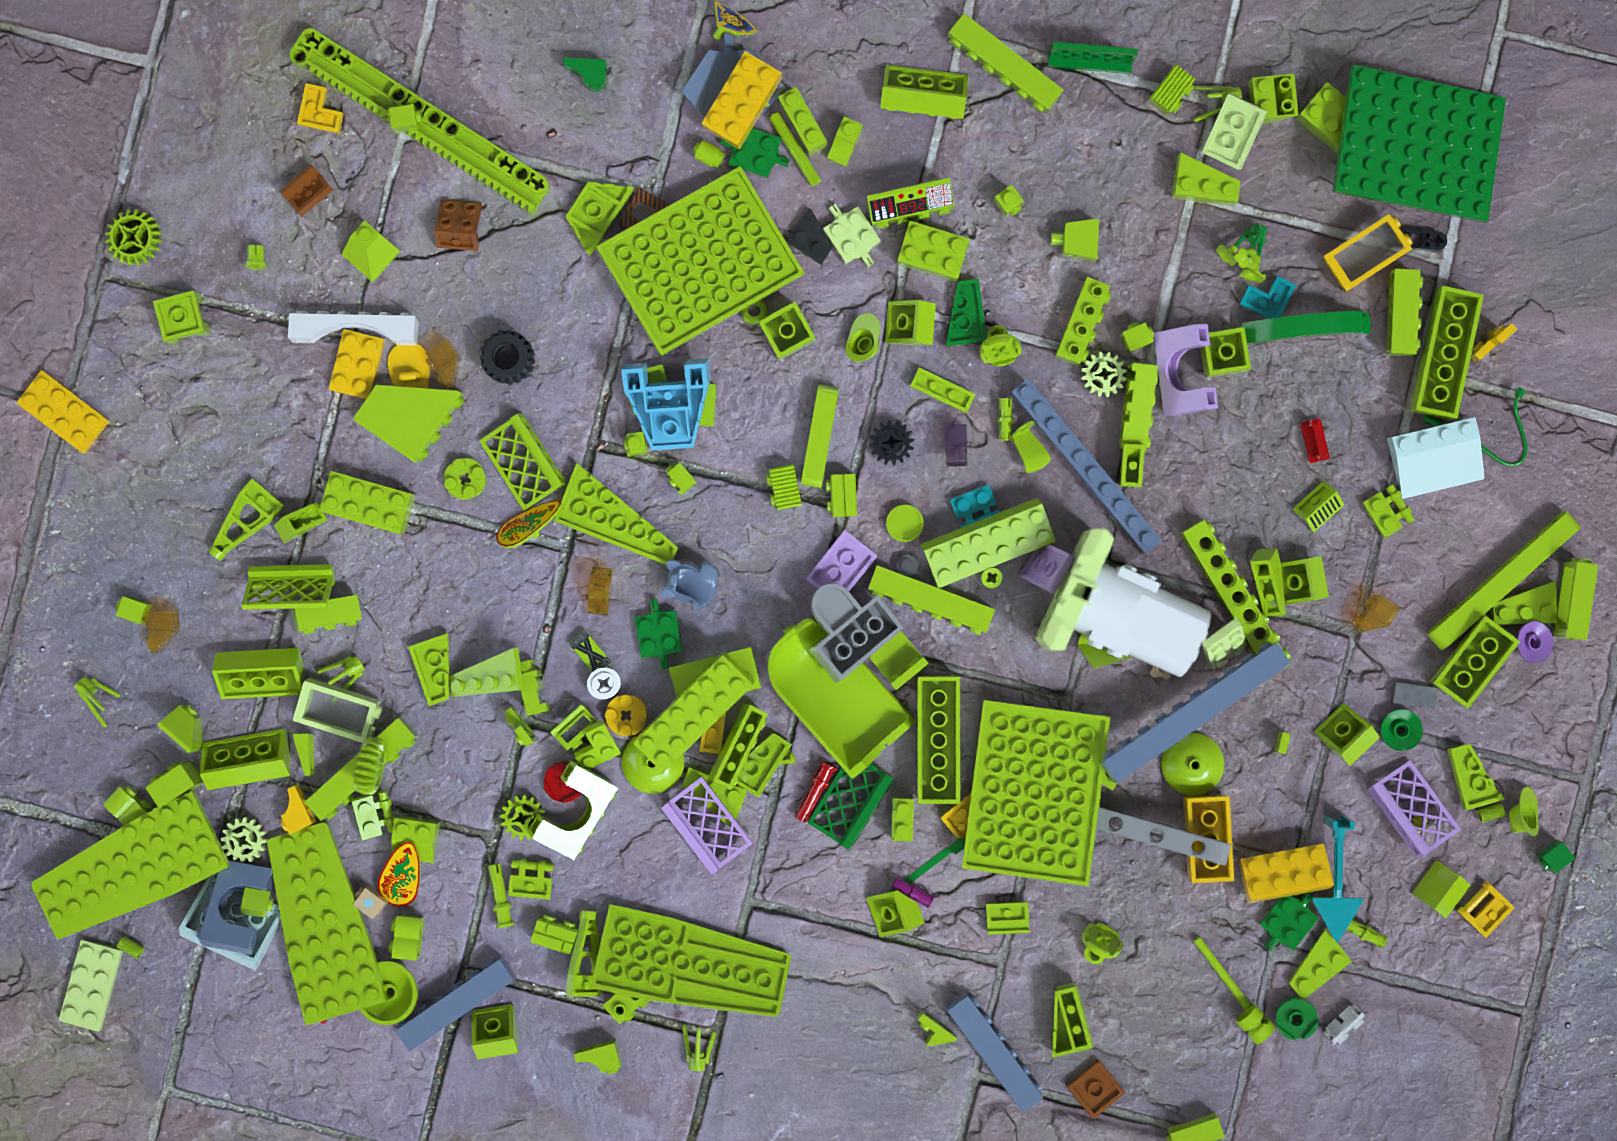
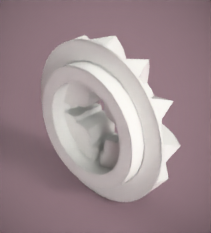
(603, 691)

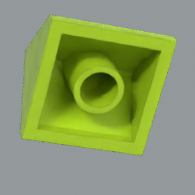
(1441, 888)

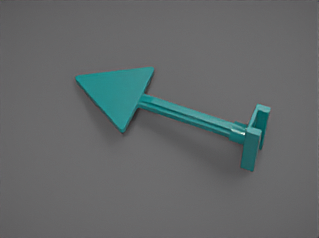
(1338, 910)

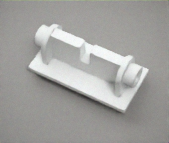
(1351, 1020)

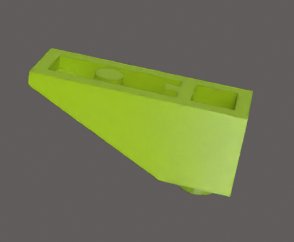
(1269, 581)

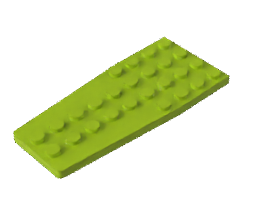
(132, 867)
(321, 927)
(687, 965)

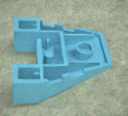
(668, 410)

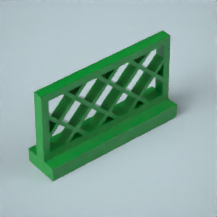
(1092, 57)
(863, 815)

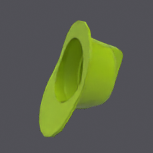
(863, 338)
(1524, 815)

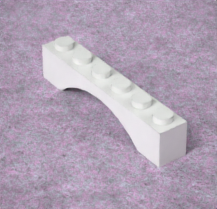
(309, 328)

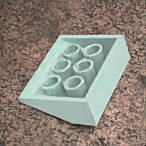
(1437, 457)
(232, 914)

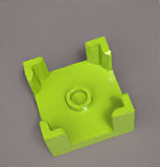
(180, 317)

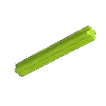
(795, 149)

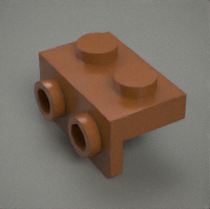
(306, 190)

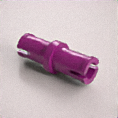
(912, 892)

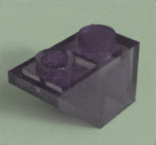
(955, 445)

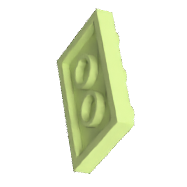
(1234, 131)
(1224, 644)

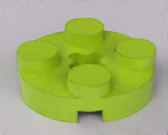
(454, 483)

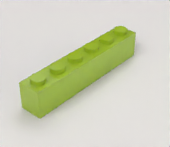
(1004, 63)
(931, 599)
(340, 787)

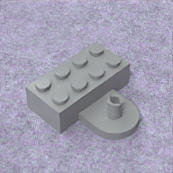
(851, 629)

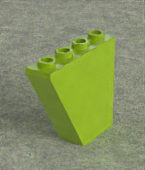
(408, 417)

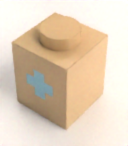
(369, 901)

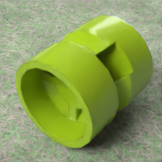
(1252, 1021)

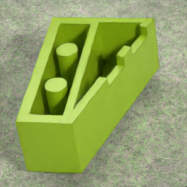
(338, 611)
(1071, 1024)

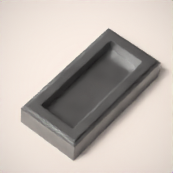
(1414, 695)

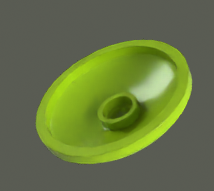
(1178, 759)
(647, 778)
(401, 1002)

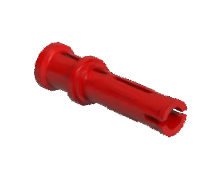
(819, 782)

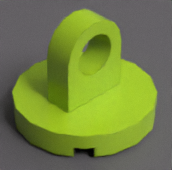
(1000, 348)
(1101, 941)

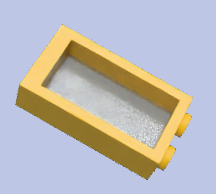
(1368, 252)

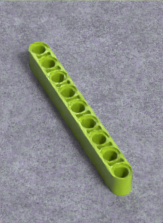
(1503, 580)

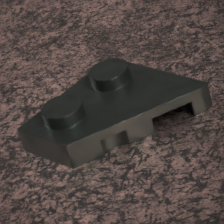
(810, 238)

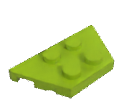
(596, 211)

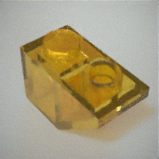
(446, 362)
(600, 590)
(1377, 614)
(162, 628)

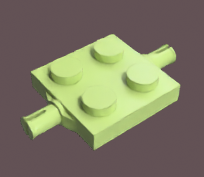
(851, 235)

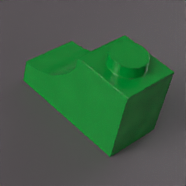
(591, 70)

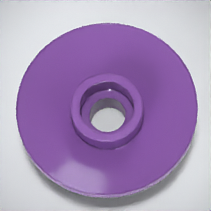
(1541, 642)

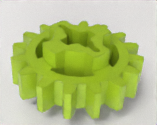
(520, 807)

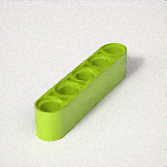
(819, 436)

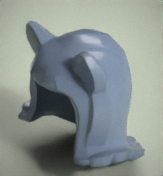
(691, 582)

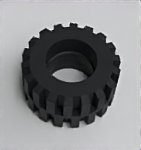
(490, 351)

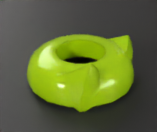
(755, 320)

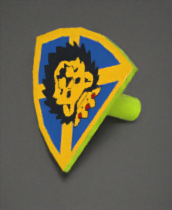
(731, 21)

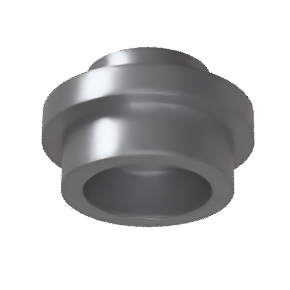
(907, 565)

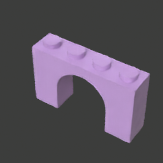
(1170, 347)

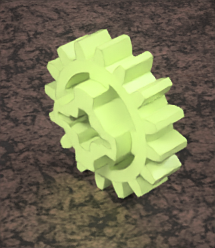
(1102, 365)
(248, 831)

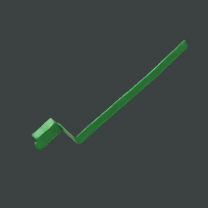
(954, 848)

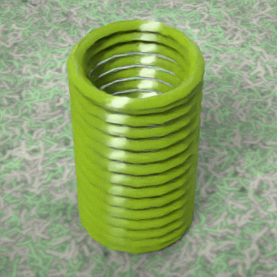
(1491, 812)
(130, 947)

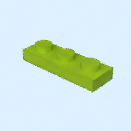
(942, 390)

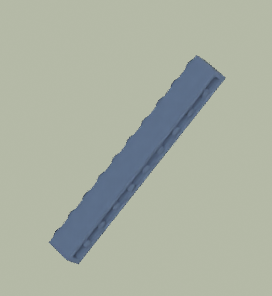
(1085, 467)
(1194, 712)

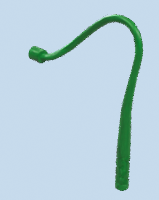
(1519, 394)

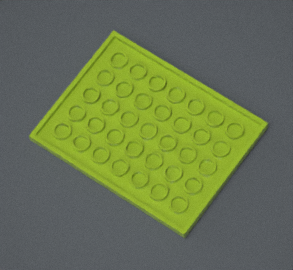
(700, 261)
(1036, 793)

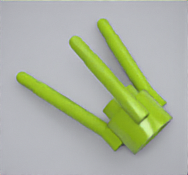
(1225, 91)
(352, 667)
(87, 689)
(697, 1058)

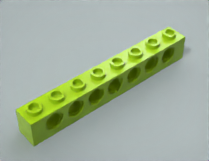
(1225, 592)

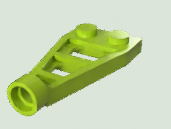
(262, 501)
(578, 984)

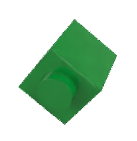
(1555, 857)

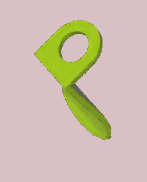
(1030, 449)

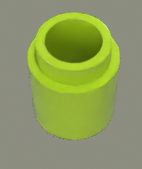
(708, 154)

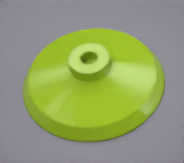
(904, 523)

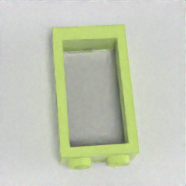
(337, 710)

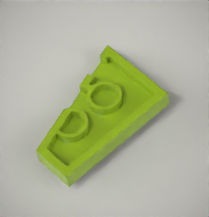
(1472, 781)
(731, 799)

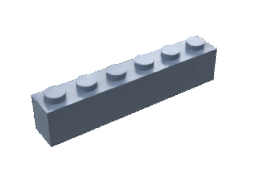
(456, 1003)
(995, 1052)

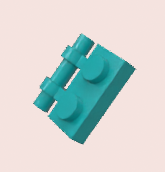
(973, 502)

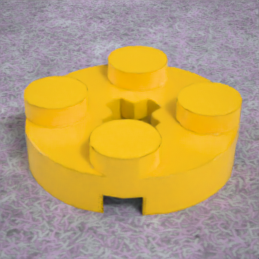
(638, 715)

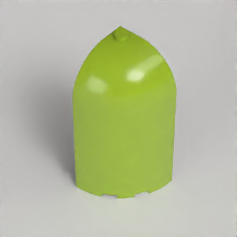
(845, 716)

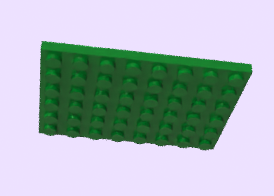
(1419, 144)

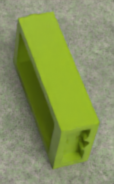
(1575, 599)

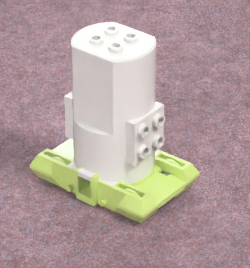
(1122, 611)

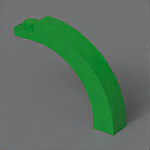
(1307, 326)

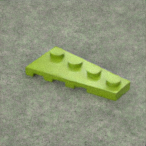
(493, 675)

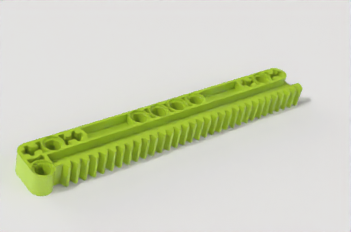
(463, 148)

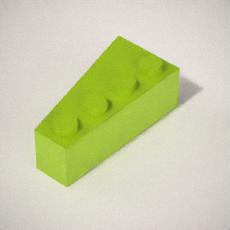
(1138, 404)

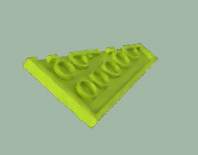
(602, 514)

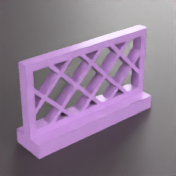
(1402, 822)
(692, 836)

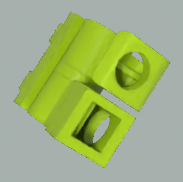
(531, 689)

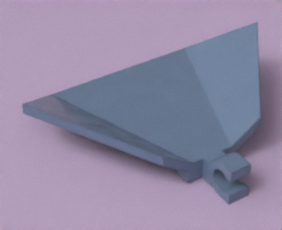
(713, 74)

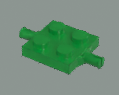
(757, 153)
(658, 634)
(1289, 921)

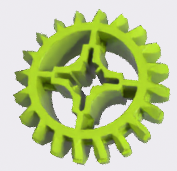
(128, 243)
(370, 766)

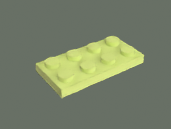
(91, 985)

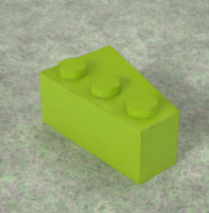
(1203, 183)

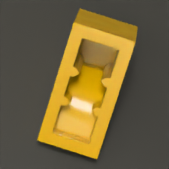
(298, 813)

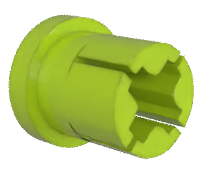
(255, 262)
(997, 577)

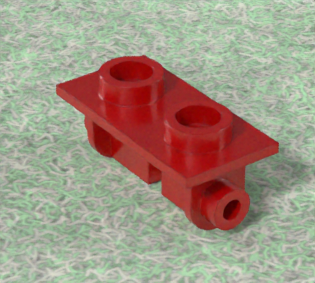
(1315, 440)

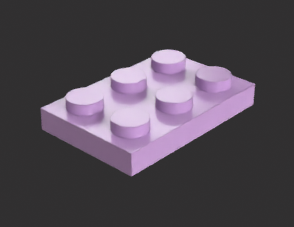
(842, 563)
(1047, 567)

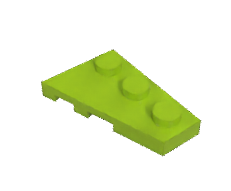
(1532, 605)
(433, 668)
(763, 764)
(1320, 965)

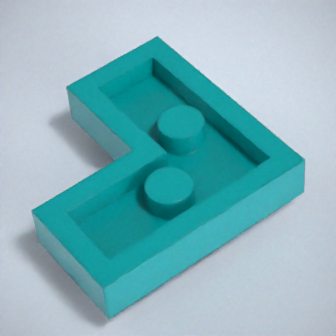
(1270, 304)

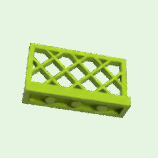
(538, 452)
(288, 578)

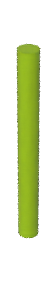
(1221, 972)

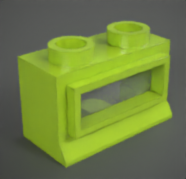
(571, 729)

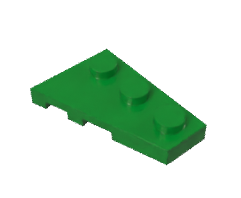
(967, 315)

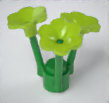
(1247, 257)

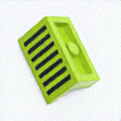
(1319, 506)

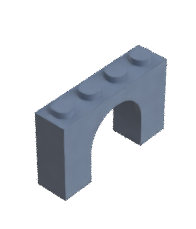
(215, 930)

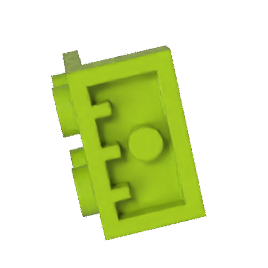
(898, 660)

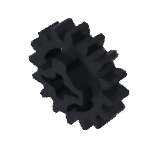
(892, 451)

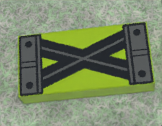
(590, 651)

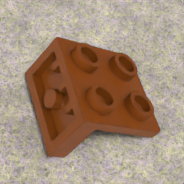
(458, 225)

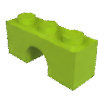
(803, 121)

